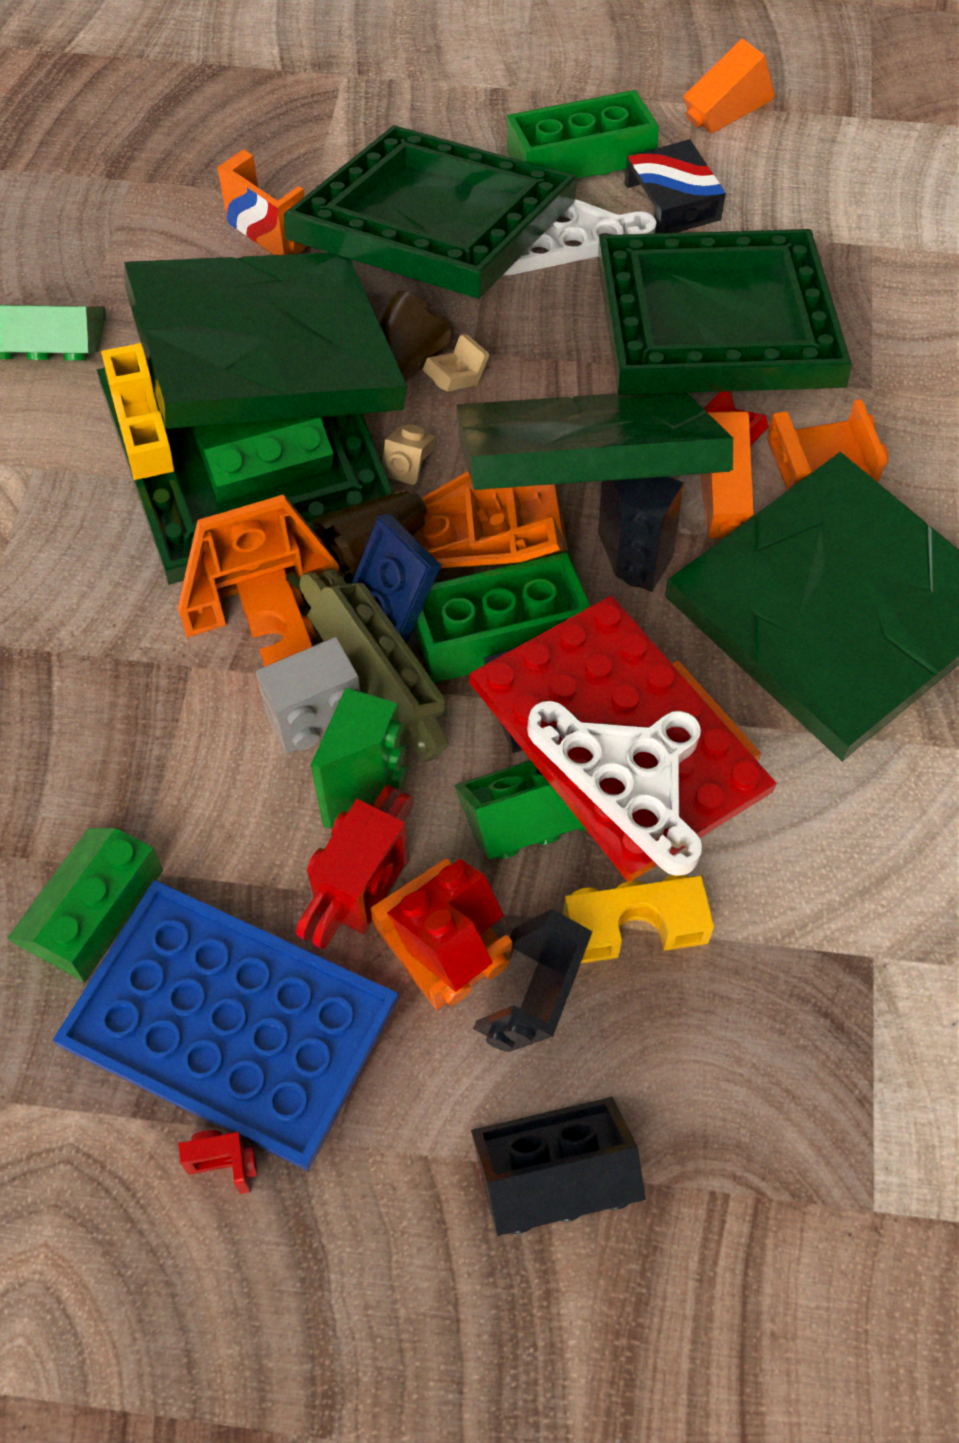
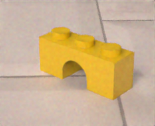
(137, 411)
(673, 907)

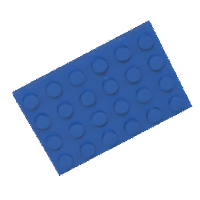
(229, 1023)

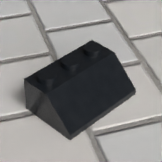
(640, 527)
(558, 1166)

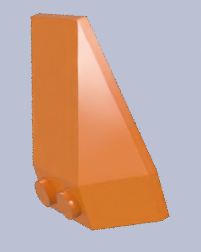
(491, 524)
(242, 547)

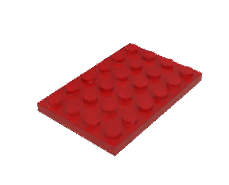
(615, 675)

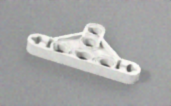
(585, 226)
(646, 789)

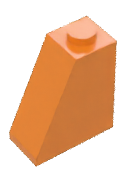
(730, 89)
(730, 494)

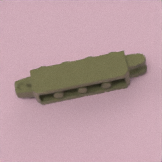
(378, 656)

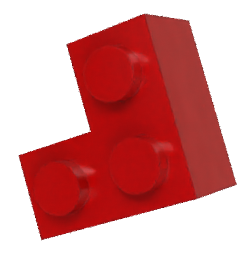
(445, 921)

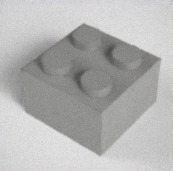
(304, 692)

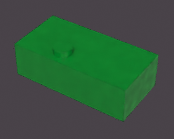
(583, 135)
(494, 613)

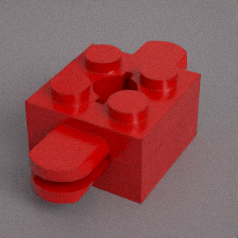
(356, 866)

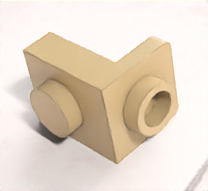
(460, 368)
(405, 452)

